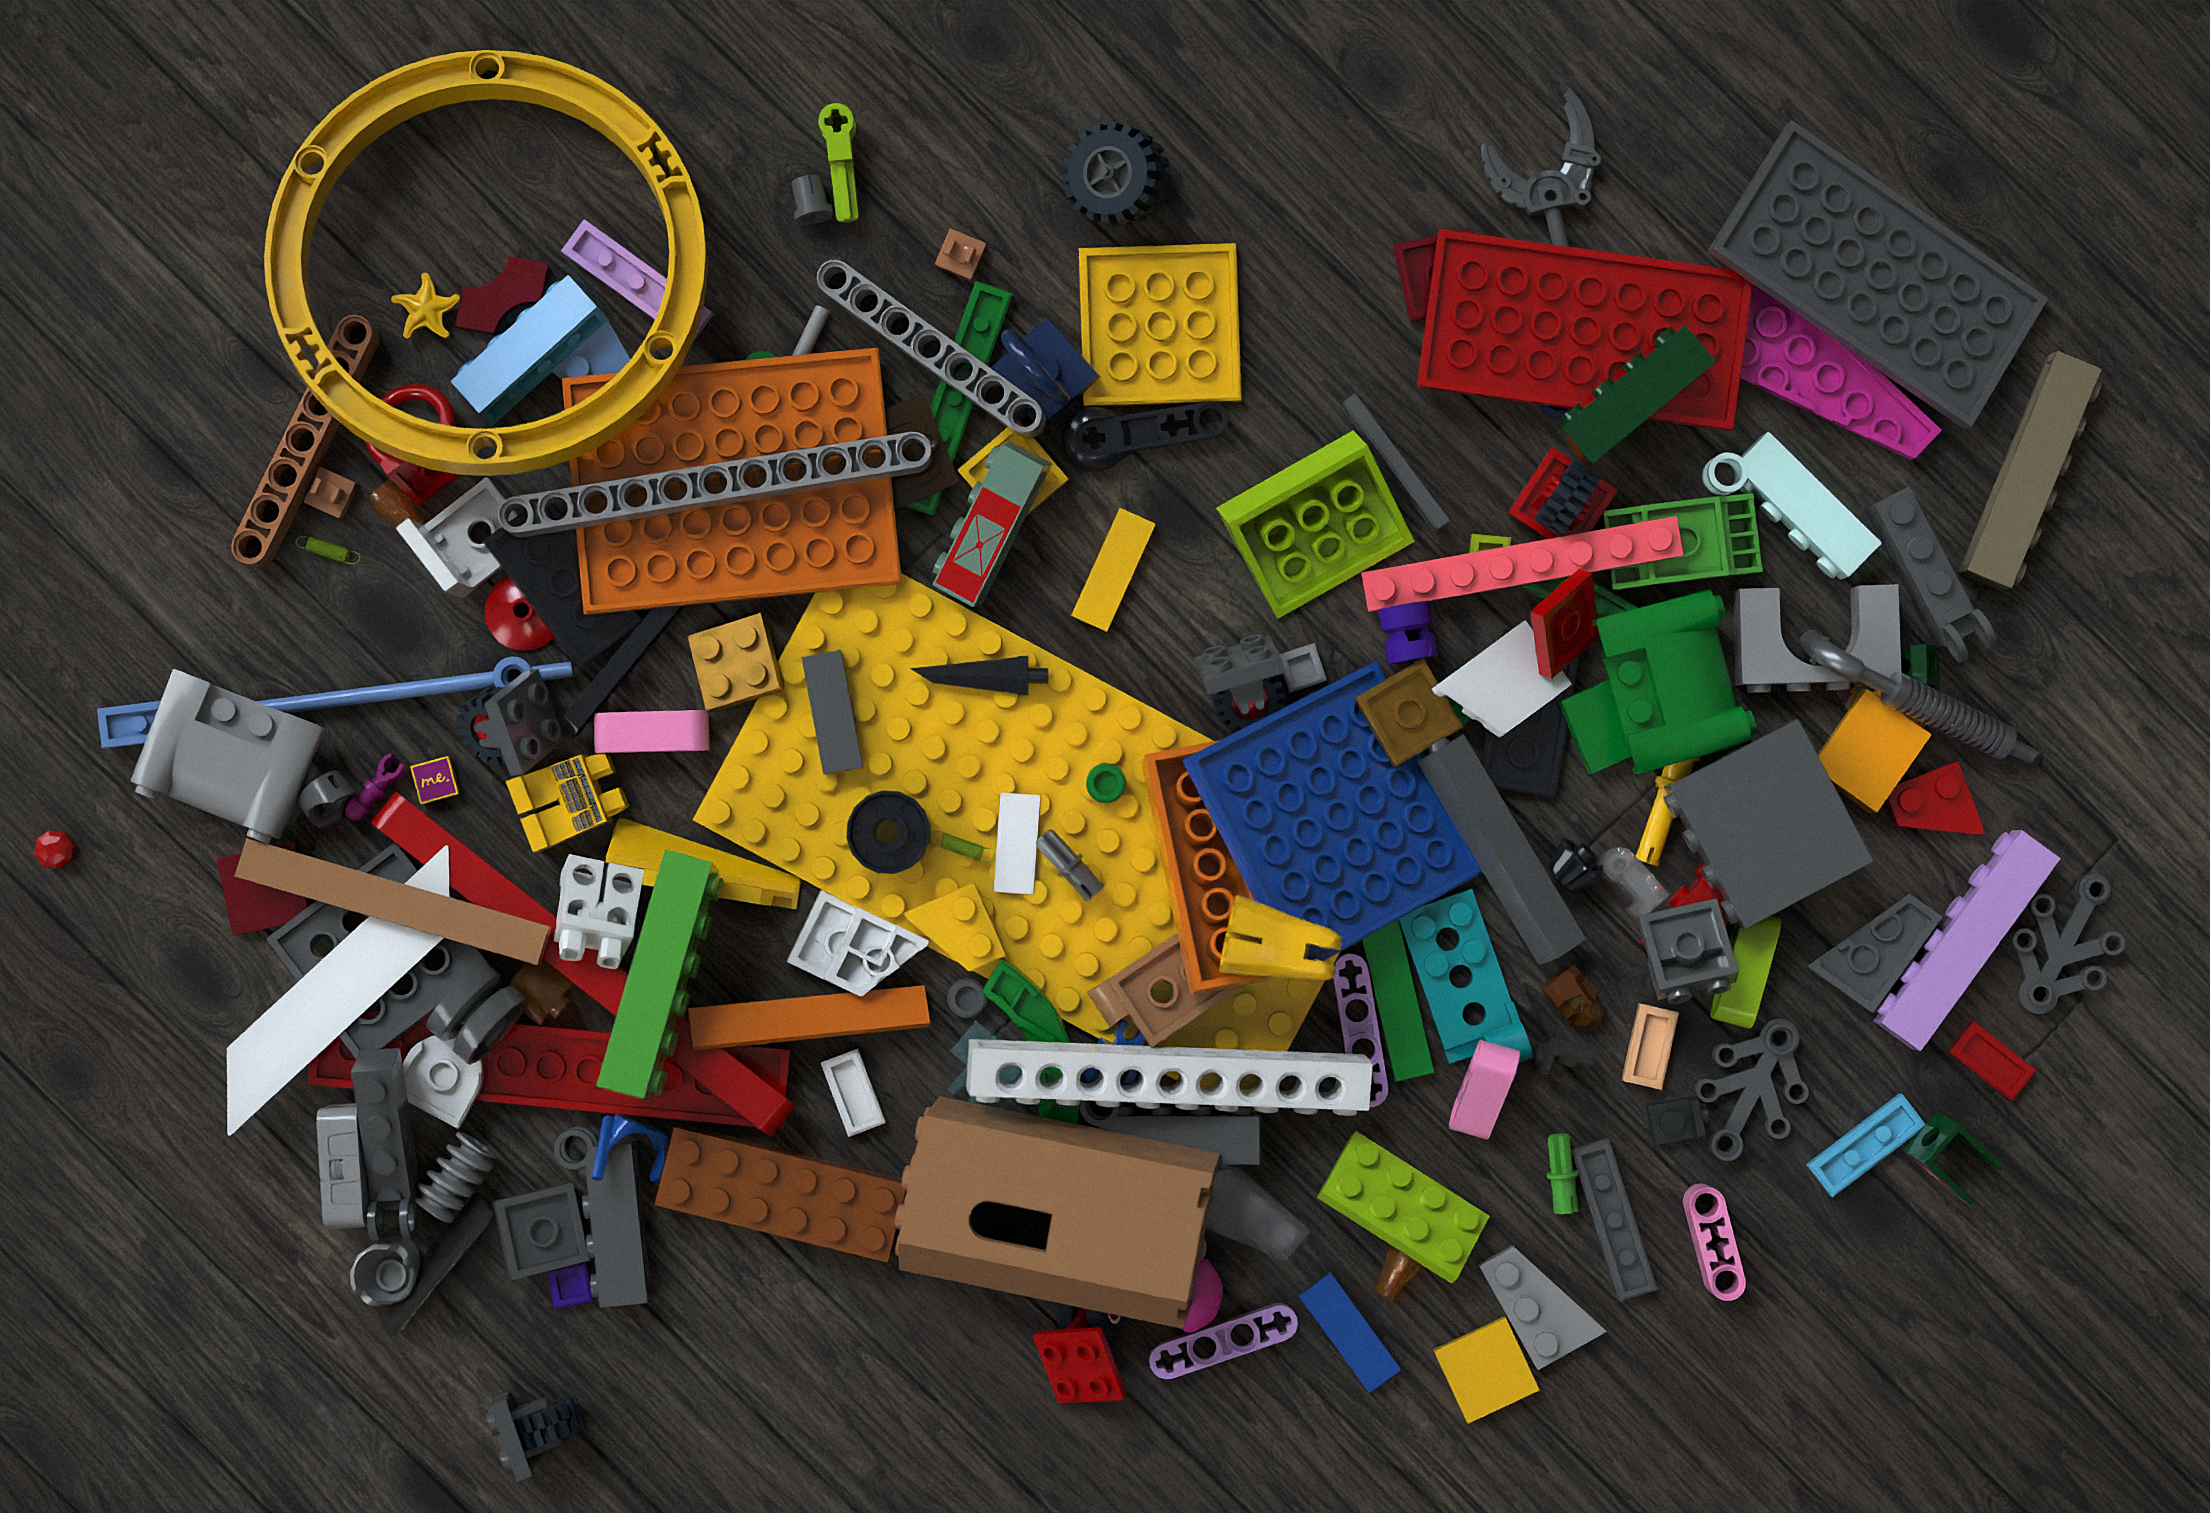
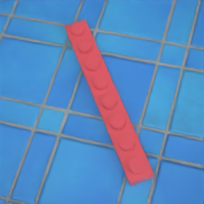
(1523, 563)

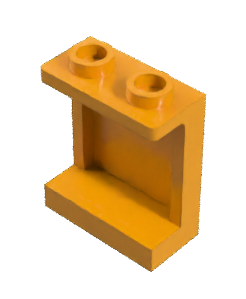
(1871, 750)

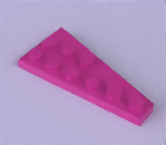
(1828, 380)

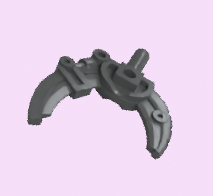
(1551, 190)

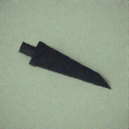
(1000, 675)

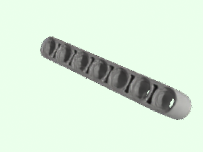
(920, 333)

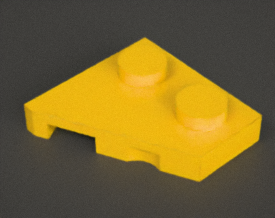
(959, 927)

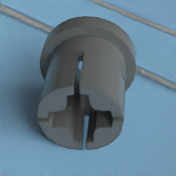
(810, 200)

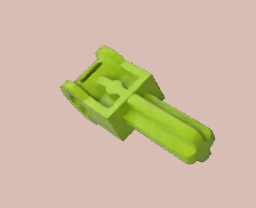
(841, 160)

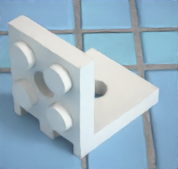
(446, 540)

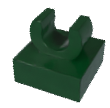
(1923, 663)

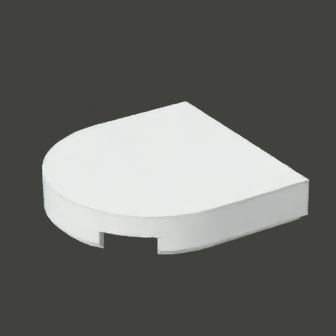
(441, 1080)

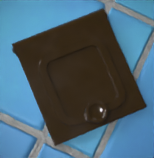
(915, 416)

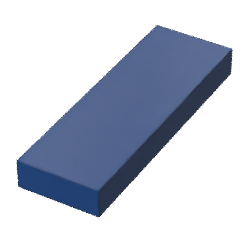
(1349, 1332)

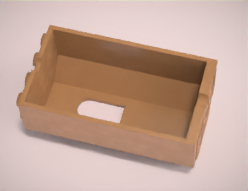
(1120, 1207)

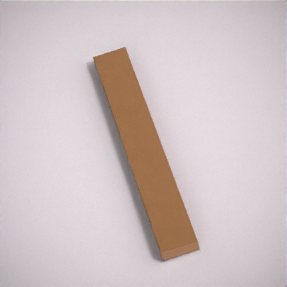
(393, 901)

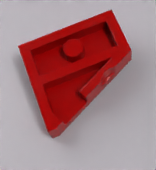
(1935, 802)

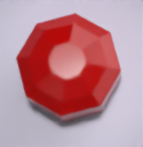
(55, 849)

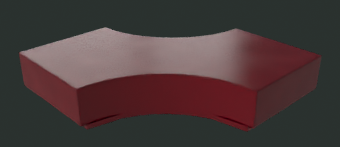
(488, 305)

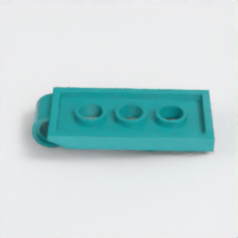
(1486, 987)

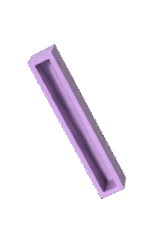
(1966, 938)

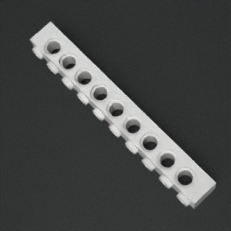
(989, 1057)

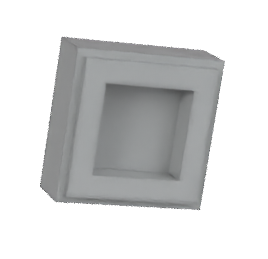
(1302, 668)

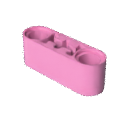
(651, 731)
(1484, 1089)
(1726, 1248)

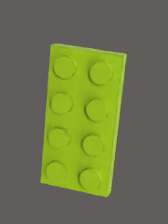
(1403, 1207)

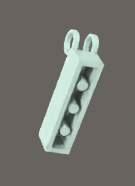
(1799, 502)

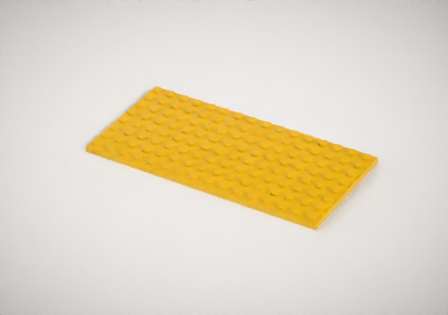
(955, 758)

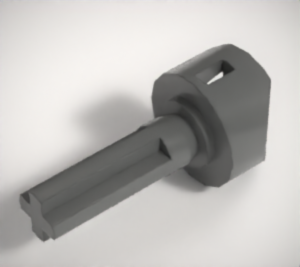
(326, 792)

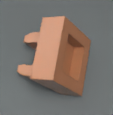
(960, 254)
(331, 493)

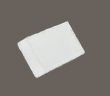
(853, 1092)

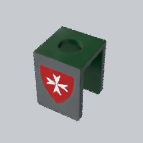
(1925, 1155)

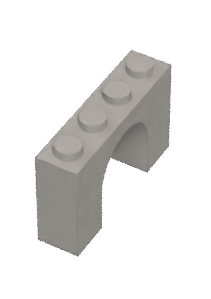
(1766, 661)

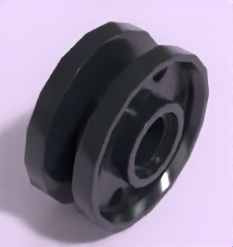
(864, 825)

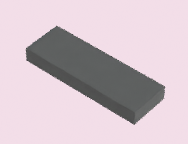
(832, 712)

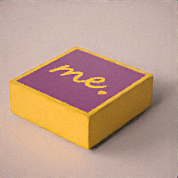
(435, 780)

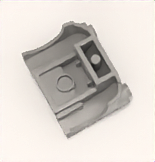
(227, 756)

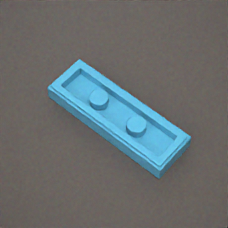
(1866, 1145)

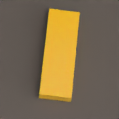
(1113, 570)

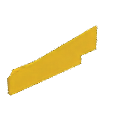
(742, 879)

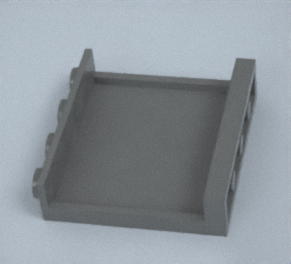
(1767, 825)

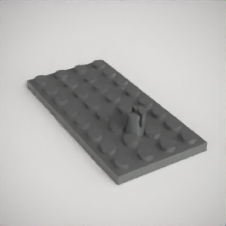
(1878, 275)

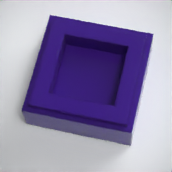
(570, 1285)

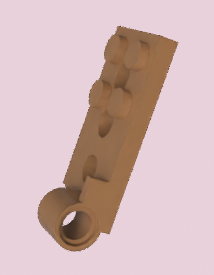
(1131, 994)

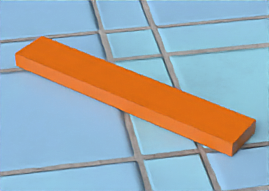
(807, 1018)

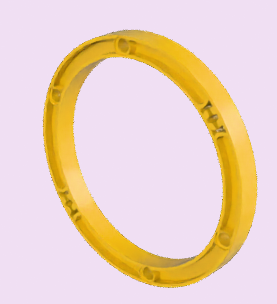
(450, 81)

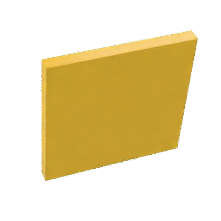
(1160, 324)

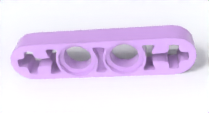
(1363, 1029)
(1225, 1347)

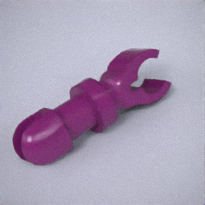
(374, 788)

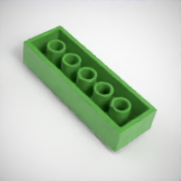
(659, 976)

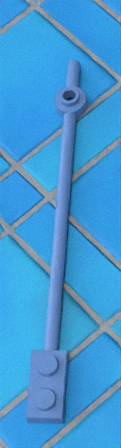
(131, 723)

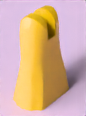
(1274, 943)

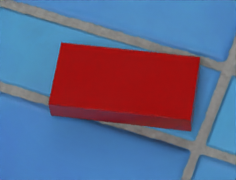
(1991, 1060)

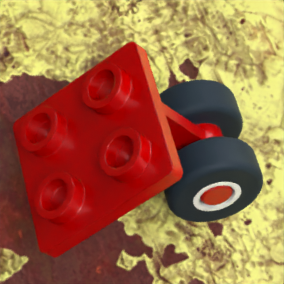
(1080, 1357)

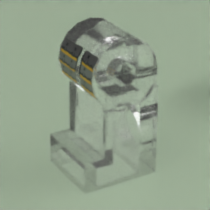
(1634, 879)

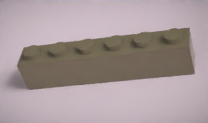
(2030, 471)

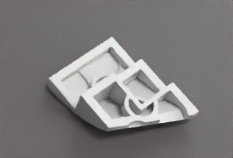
(1503, 682)
(851, 945)

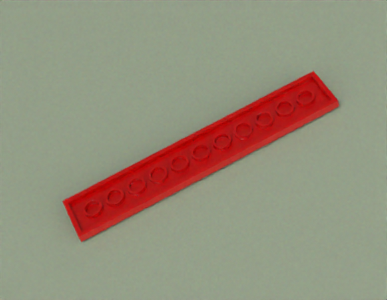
(562, 1070)

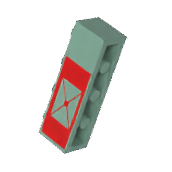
(991, 523)

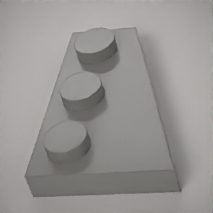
(1537, 1308)

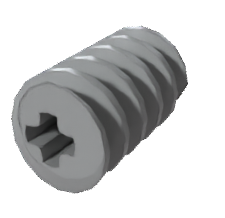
(455, 1178)

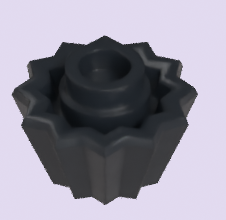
(1574, 865)

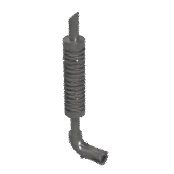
(1923, 702)

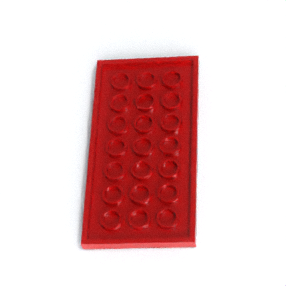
(1564, 319)

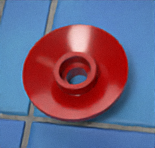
(504, 624)

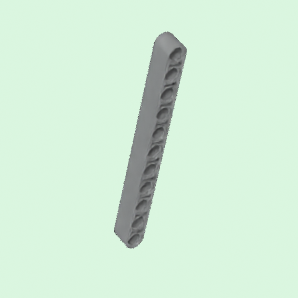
(697, 478)

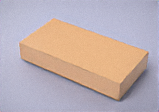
(1650, 1046)

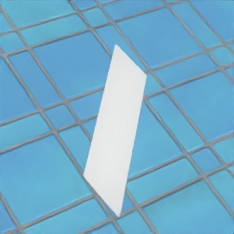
(326, 1002)

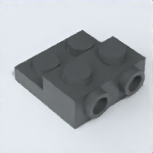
(1688, 951)

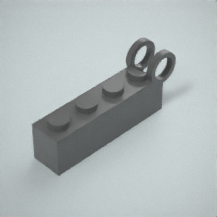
(1928, 574)
(1231, 1133)
(386, 1139)
(616, 1220)

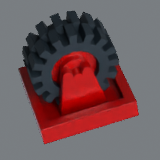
(1561, 498)

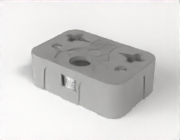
(342, 1167)

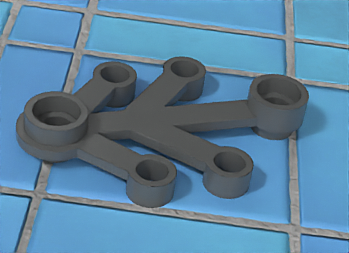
(2061, 948)
(1756, 1083)

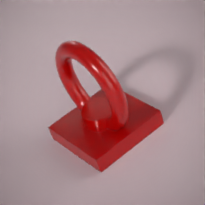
(414, 480)

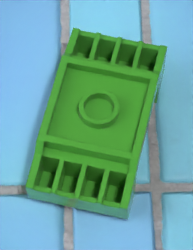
(1715, 536)

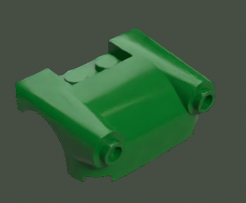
(1672, 681)

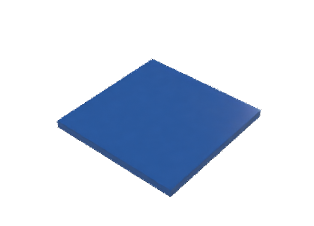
(1328, 819)

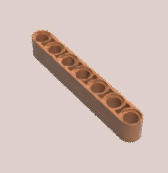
(305, 462)

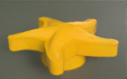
(426, 308)

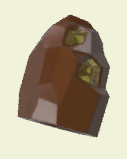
(1574, 997)

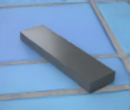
(1394, 463)
(1613, 1219)

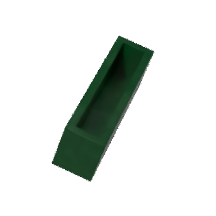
(1636, 395)

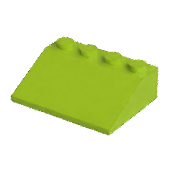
(1316, 524)

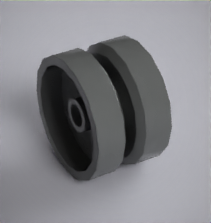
(477, 1013)

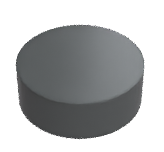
(966, 998)

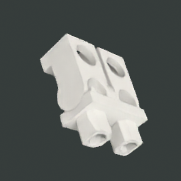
(594, 923)

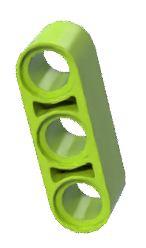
(1753, 955)

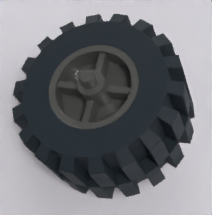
(1116, 174)

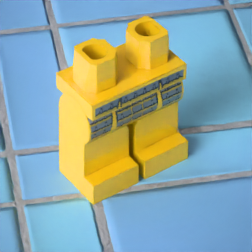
(580, 799)

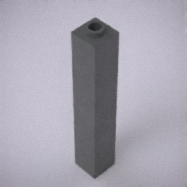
(1500, 849)

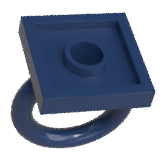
(1045, 368)

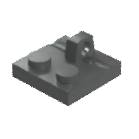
(541, 1231)

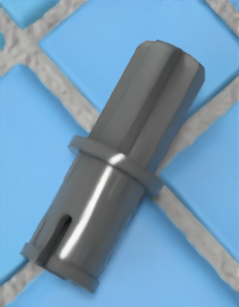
(1069, 864)

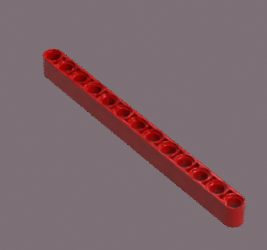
(490, 889)

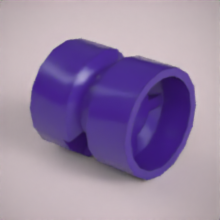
(1405, 618)

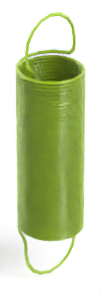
(328, 549)
(962, 846)

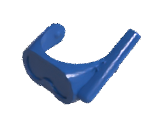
(616, 1128)

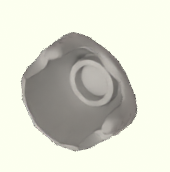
(386, 1270)

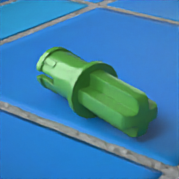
(1562, 1174)

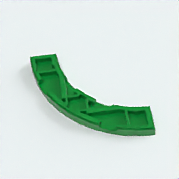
(1036, 1019)

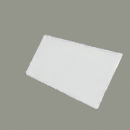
(1016, 843)

